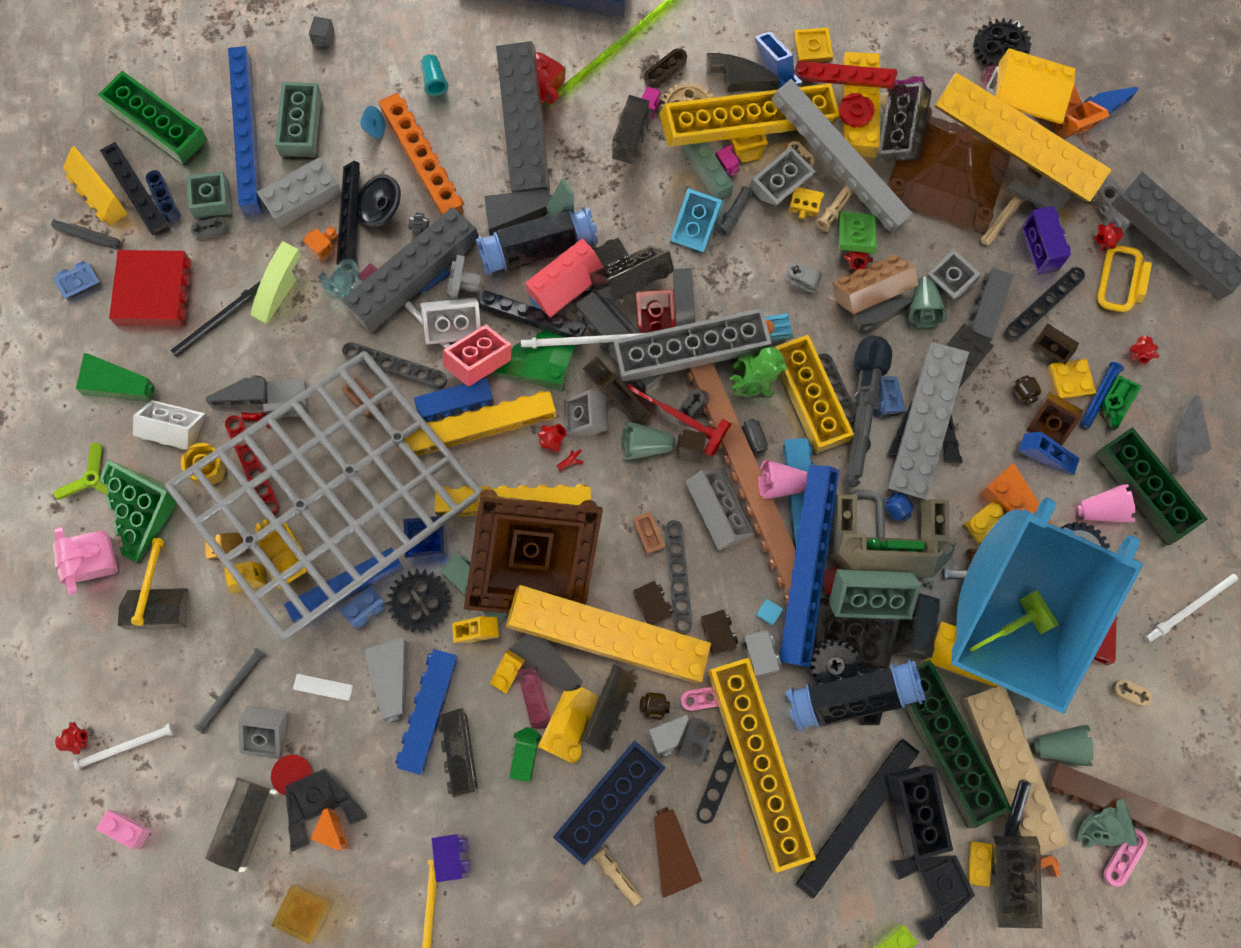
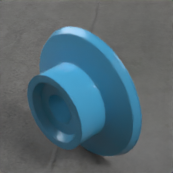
(373, 122)

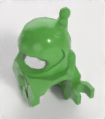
(760, 372)

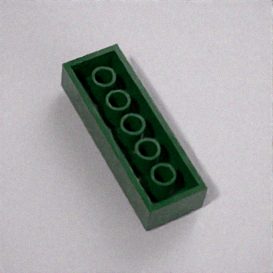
(1152, 486)

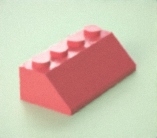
(564, 278)

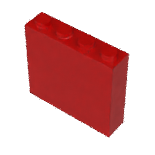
(150, 288)

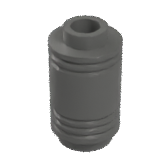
(755, 436)

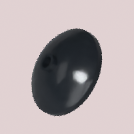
(378, 200)

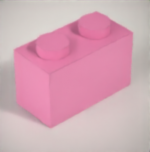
(123, 829)

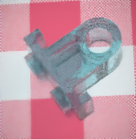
(340, 281)

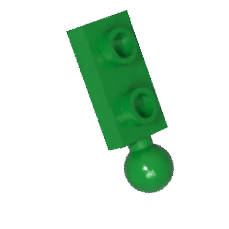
(895, 545)

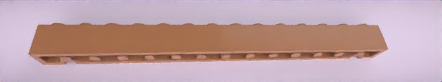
(746, 473)

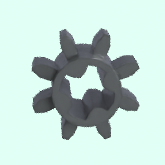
(418, 223)

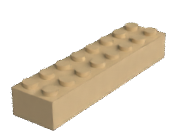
(1010, 761)

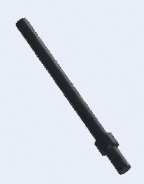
(246, 295)

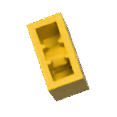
(475, 629)

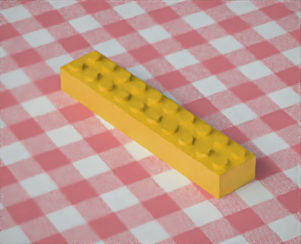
(736, 116)
(1022, 138)
(608, 634)
(761, 765)

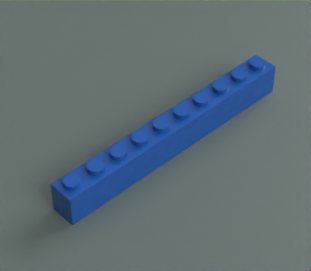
(244, 131)
(809, 565)

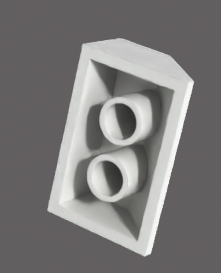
(449, 319)
(168, 424)

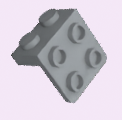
(281, 392)

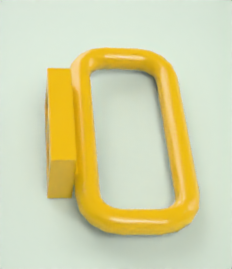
(1138, 284)

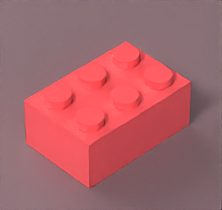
(477, 355)

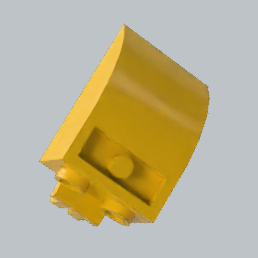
(278, 550)

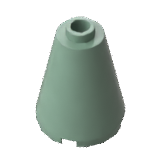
(927, 305)
(645, 441)
(1067, 746)

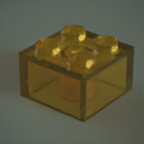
(302, 914)

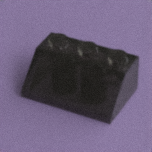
(163, 609)
(917, 635)

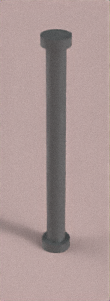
(229, 690)

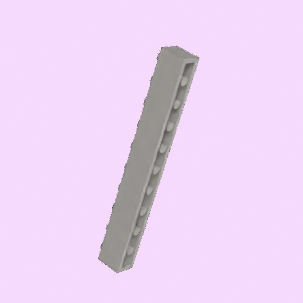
(840, 155)

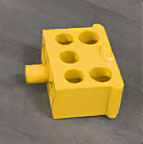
(807, 198)

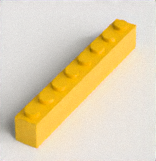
(485, 422)
(557, 494)

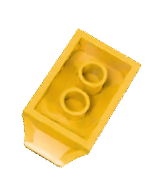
(749, 148)
(983, 521)
(569, 724)

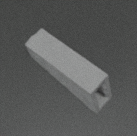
(388, 677)

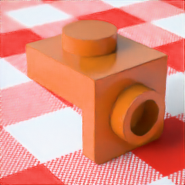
(1052, 865)

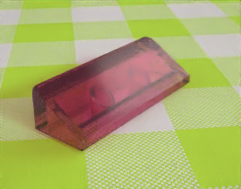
(534, 697)

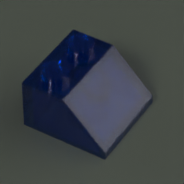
(432, 545)

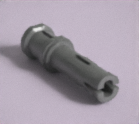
(731, 217)

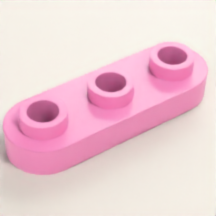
(699, 698)
(1121, 868)

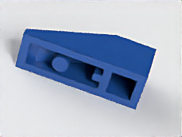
(1113, 99)
(1048, 452)

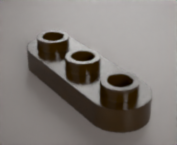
(668, 62)

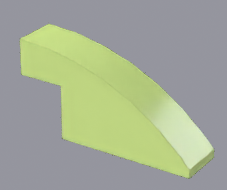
(275, 282)

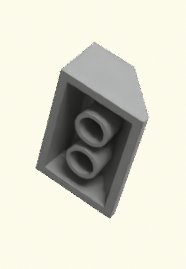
(781, 177)

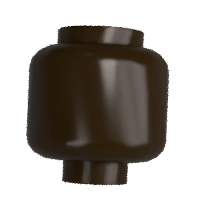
(1027, 389)
(654, 705)

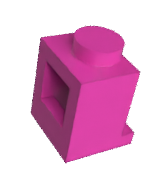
(653, 96)
(728, 160)

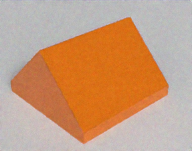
(329, 831)

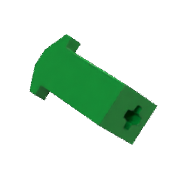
(1121, 396)
(524, 754)

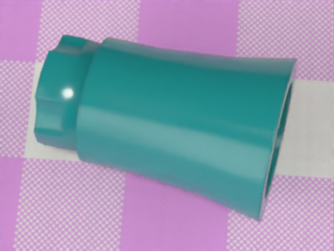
(434, 79)

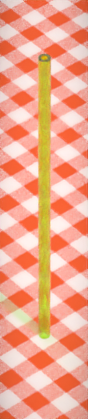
(613, 47)

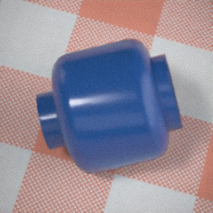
(899, 507)

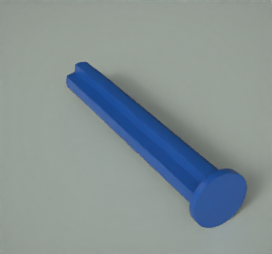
(1092, 411)

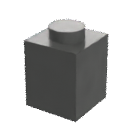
(321, 31)

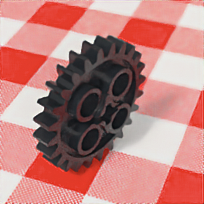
(1000, 43)
(404, 610)

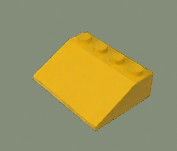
(1035, 85)

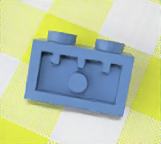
(76, 280)
(890, 397)
(363, 607)

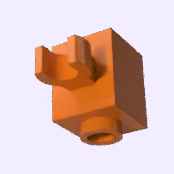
(319, 243)

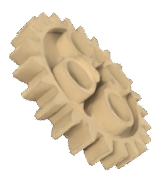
(681, 93)

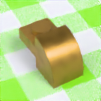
(227, 542)

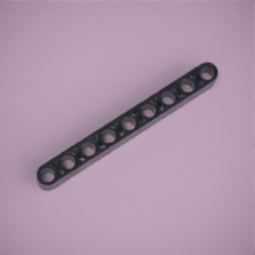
(855, 820)

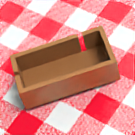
(875, 283)

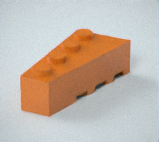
(1011, 492)

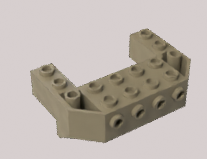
(850, 548)

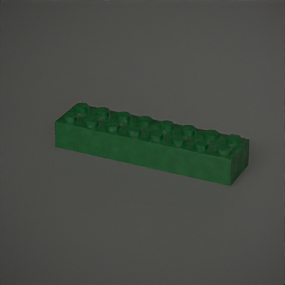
(955, 751)

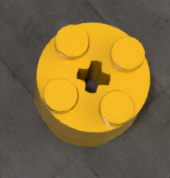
(213, 471)

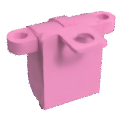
(83, 557)

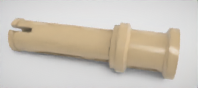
(832, 212)
(611, 868)

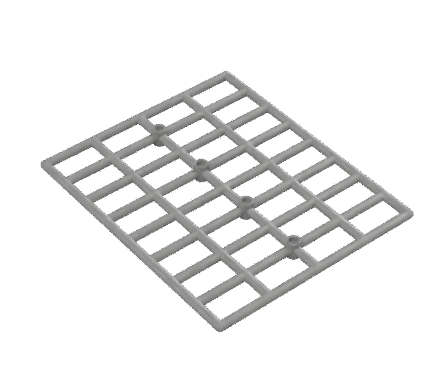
(301, 506)

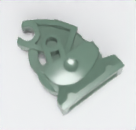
(1109, 827)

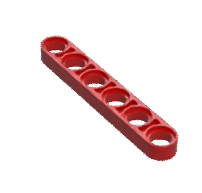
(253, 464)

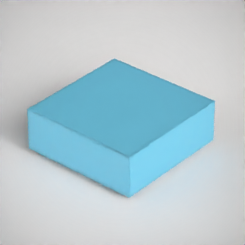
(769, 612)

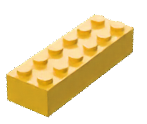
(866, 138)
(813, 396)

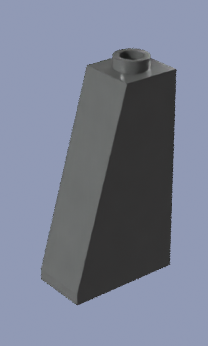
(515, 208)
(550, 664)

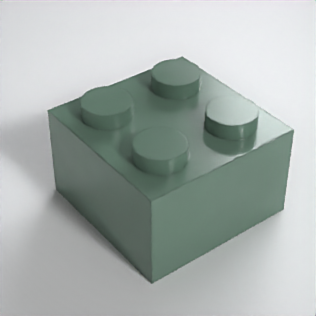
(208, 195)

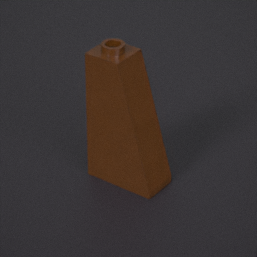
(674, 857)

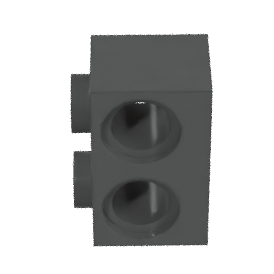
(692, 739)

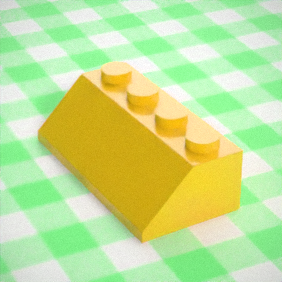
(93, 187)
(942, 655)

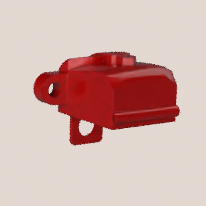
(551, 77)

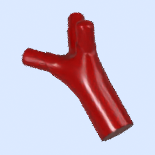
(253, 416)
(571, 459)

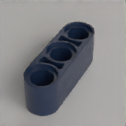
(160, 189)

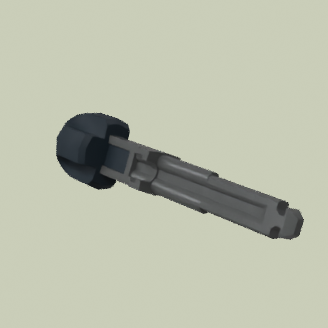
(871, 361)

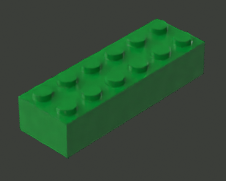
(152, 117)

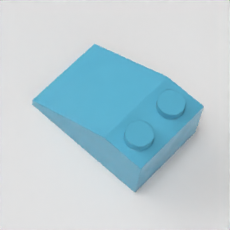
(697, 220)

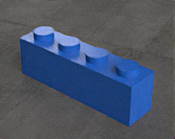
(454, 400)

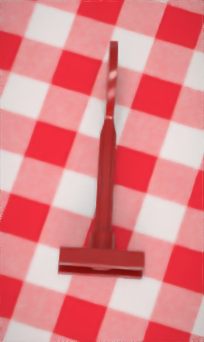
(715, 436)

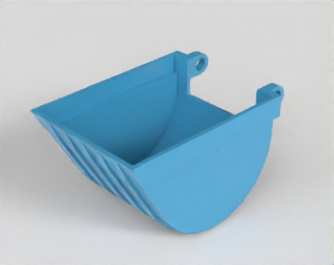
(1077, 582)

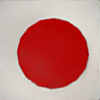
(856, 110)
(287, 770)

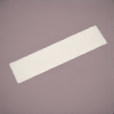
(322, 687)

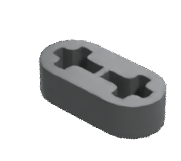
(209, 228)
(693, 404)

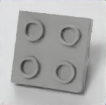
(461, 280)

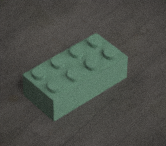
(298, 119)
(874, 594)

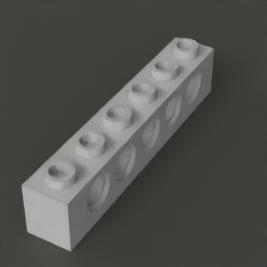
(1109, 188)

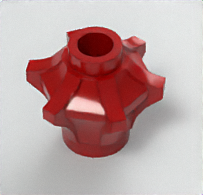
(1108, 236)
(857, 260)
(1144, 350)
(552, 436)
(72, 739)

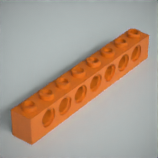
(396, 105)

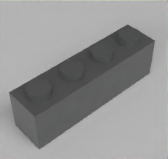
(990, 303)

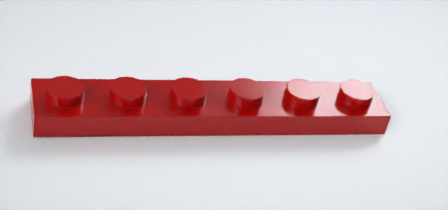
(846, 74)

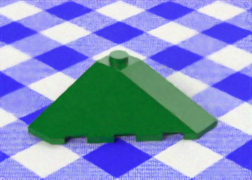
(541, 366)
(138, 505)

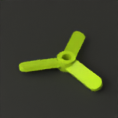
(93, 466)

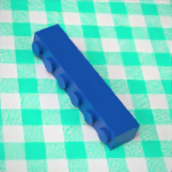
(315, 596)
(427, 712)

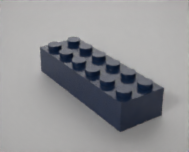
(609, 802)

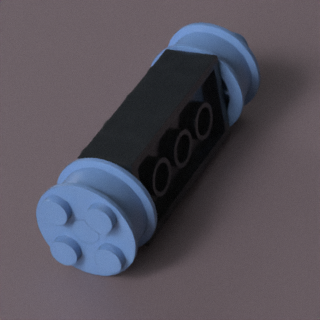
(536, 239)
(856, 696)

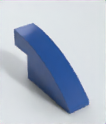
(777, 58)

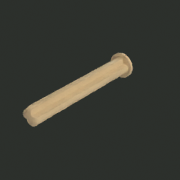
(1001, 220)

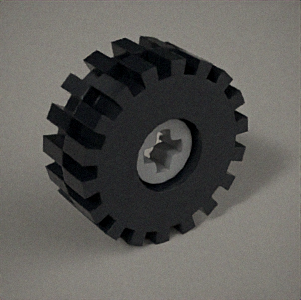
(834, 650)

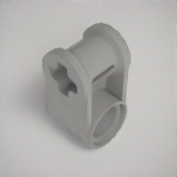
(805, 277)

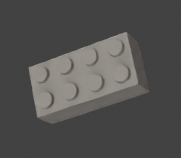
(299, 192)

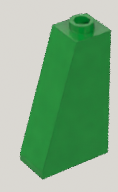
(112, 381)

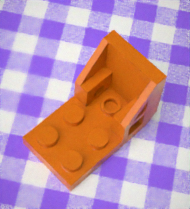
(1079, 116)

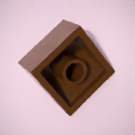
(1055, 418)

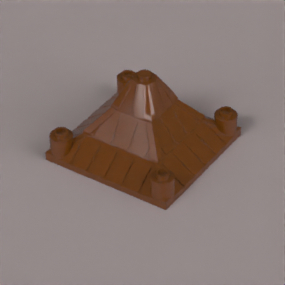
(954, 177)
(530, 546)

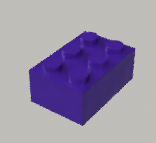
(1046, 240)
(450, 857)

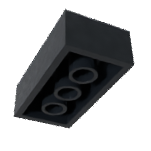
(920, 812)

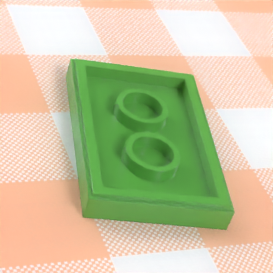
(857, 232)

